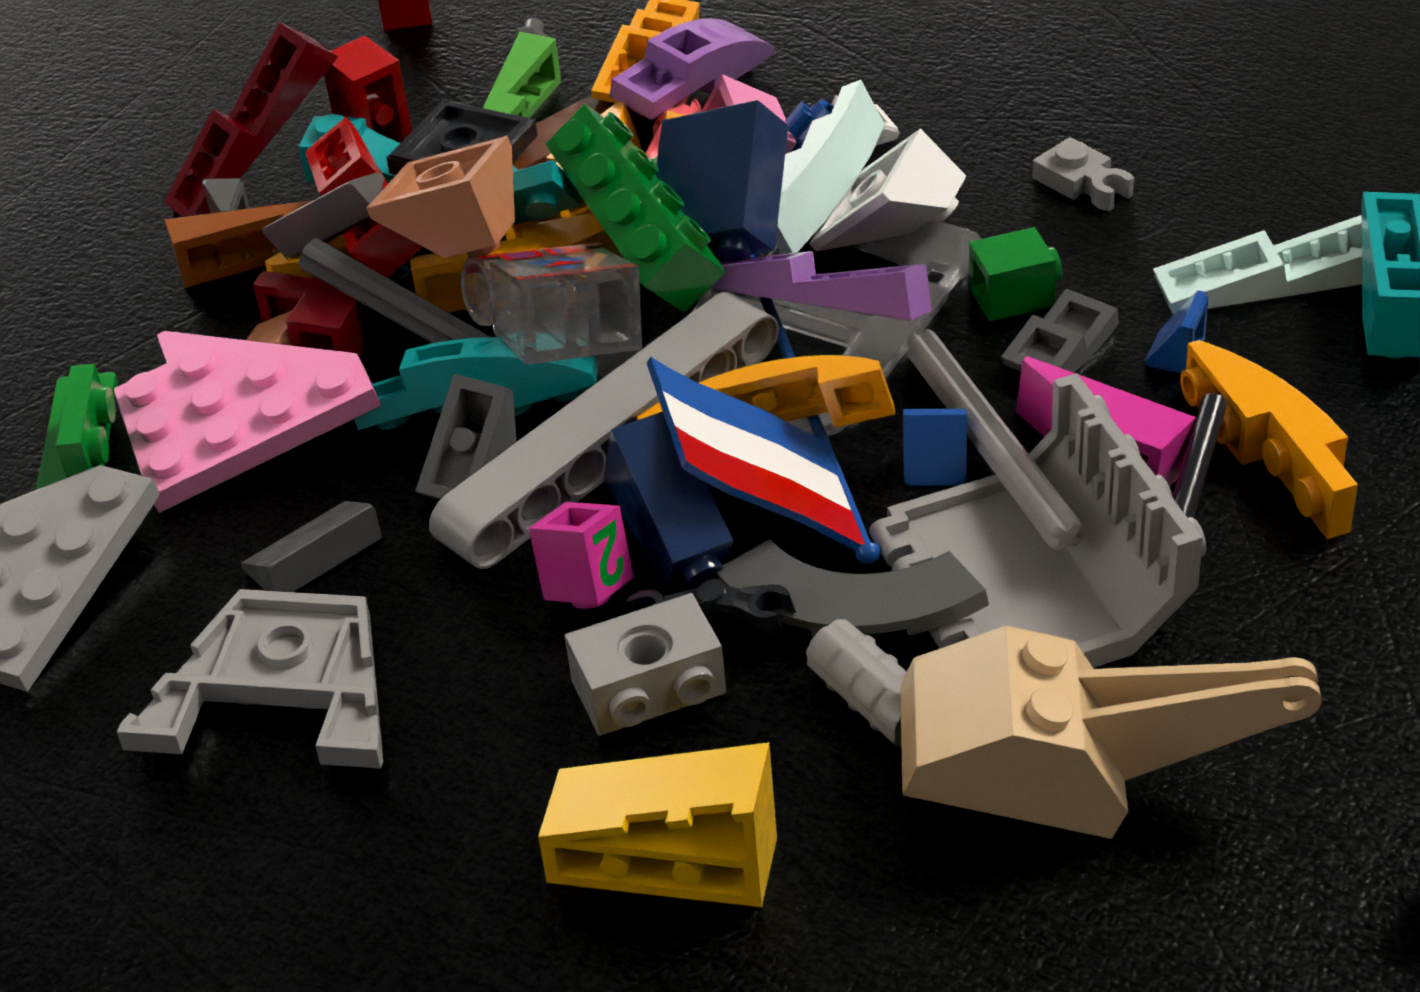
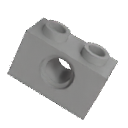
(645, 664)

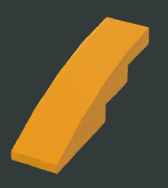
(632, 40)

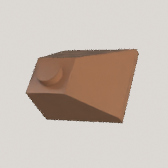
(452, 200)

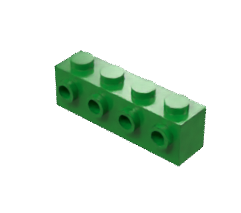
(636, 207)

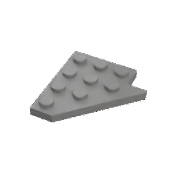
(56, 556)

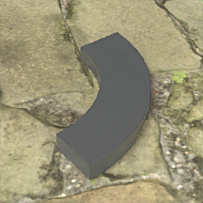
(886, 602)

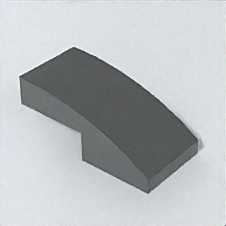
(1066, 335)

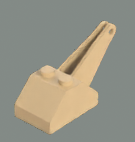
(1044, 738)

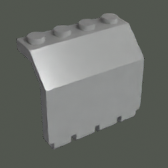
(1109, 590)

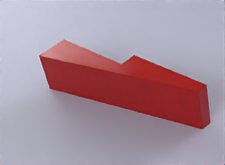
(342, 158)

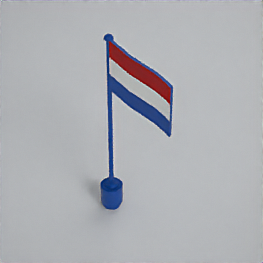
(761, 454)

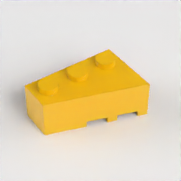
(666, 826)

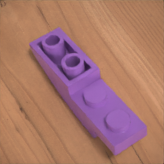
(687, 60)

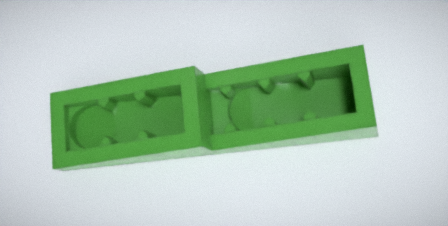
(526, 76)

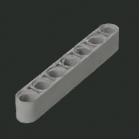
(568, 452)

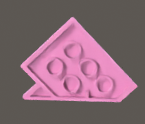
(233, 407)

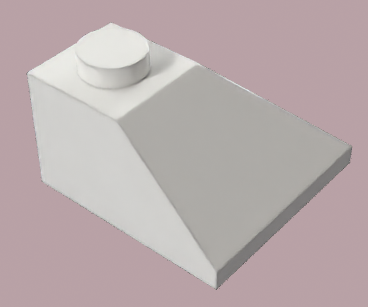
(894, 196)

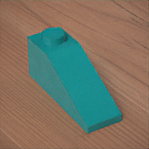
(1391, 273)

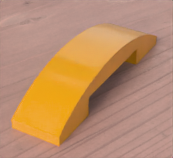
(808, 386)

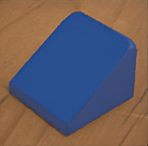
(1172, 340)
(935, 447)

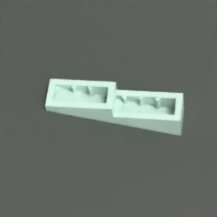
(1259, 271)

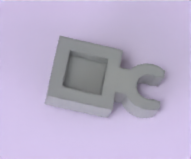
(1078, 169)

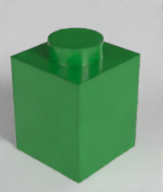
(1013, 273)

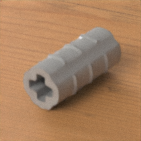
(860, 675)

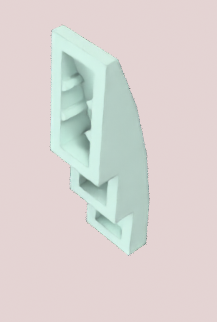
(826, 166)

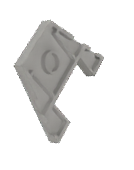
(275, 653)

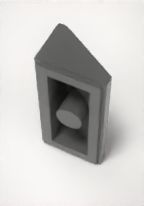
(324, 215)
(314, 547)

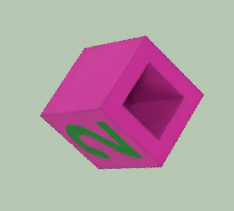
(581, 554)

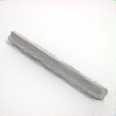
(996, 442)

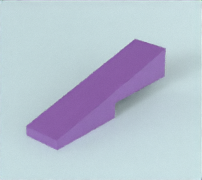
(792, 277)

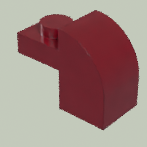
(320, 312)

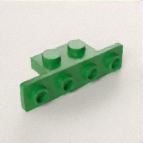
(78, 424)

